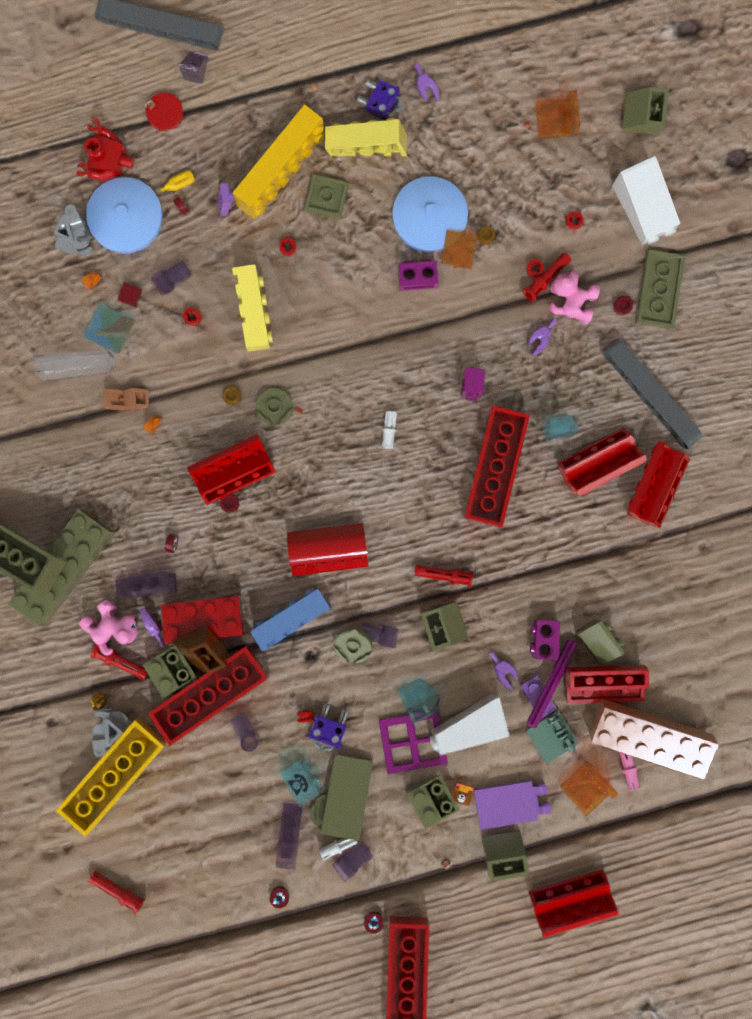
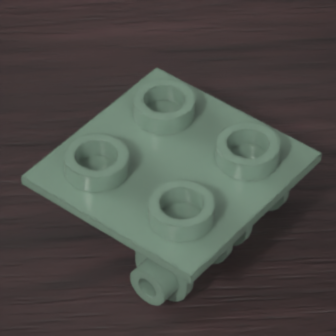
(553, 737)

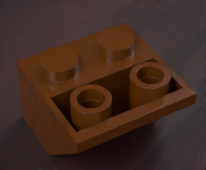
(202, 649)

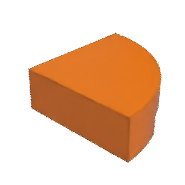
(91, 279)
(151, 425)

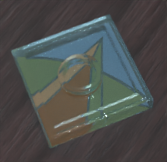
(109, 328)

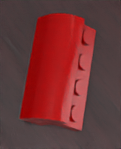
(600, 462)
(231, 469)
(658, 485)
(327, 549)
(611, 683)
(573, 903)

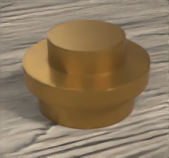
(486, 235)
(231, 395)
(98, 701)

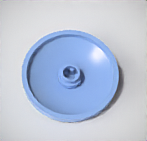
(427, 210)
(124, 215)

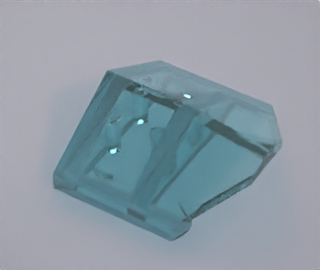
(419, 699)

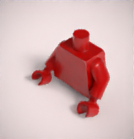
(111, 161)

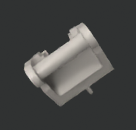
(73, 233)
(108, 730)

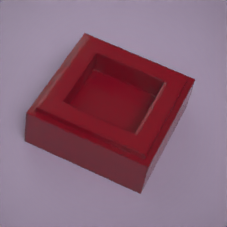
(129, 295)

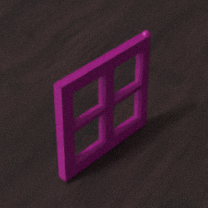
(413, 742)

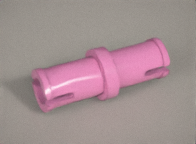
(629, 770)

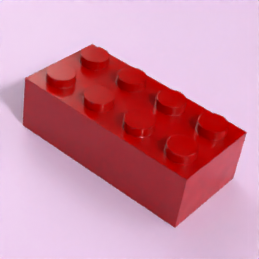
(220, 615)

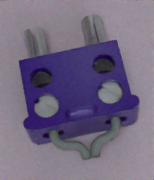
(382, 99)
(326, 733)

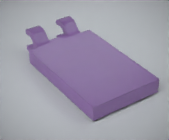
(510, 804)

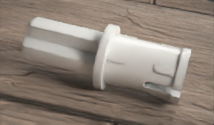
(389, 430)
(336, 847)

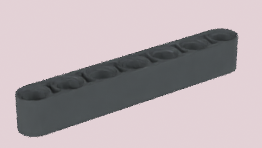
(159, 23)
(652, 393)

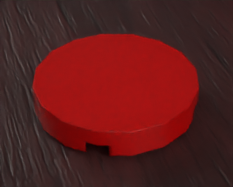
(166, 113)

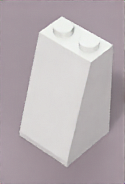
(647, 201)
(471, 727)

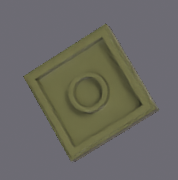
(326, 196)

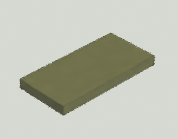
(660, 289)
(346, 797)

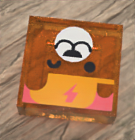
(463, 793)

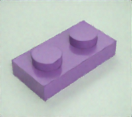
(225, 198)
(533, 689)

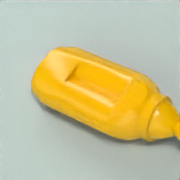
(179, 181)

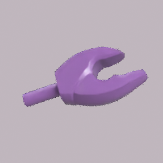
(425, 82)
(543, 335)
(151, 625)
(503, 667)

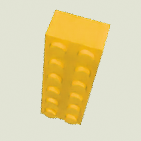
(279, 162)
(111, 776)

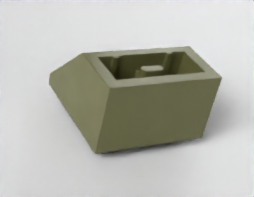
(645, 110)
(444, 626)
(600, 642)
(169, 671)
(432, 800)
(505, 855)

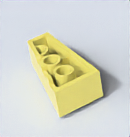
(366, 138)
(252, 307)

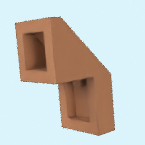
(126, 399)

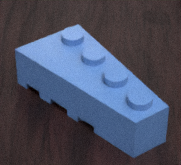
(289, 620)

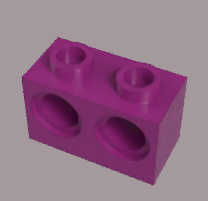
(418, 281)
(472, 384)
(552, 639)

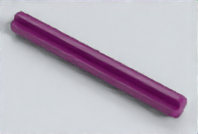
(551, 684)

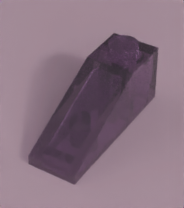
(146, 585)
(289, 836)

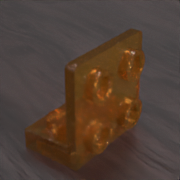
(558, 117)
(587, 788)

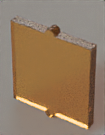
(458, 249)

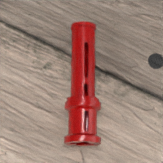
(541, 282)
(454, 575)
(110, 660)
(124, 896)

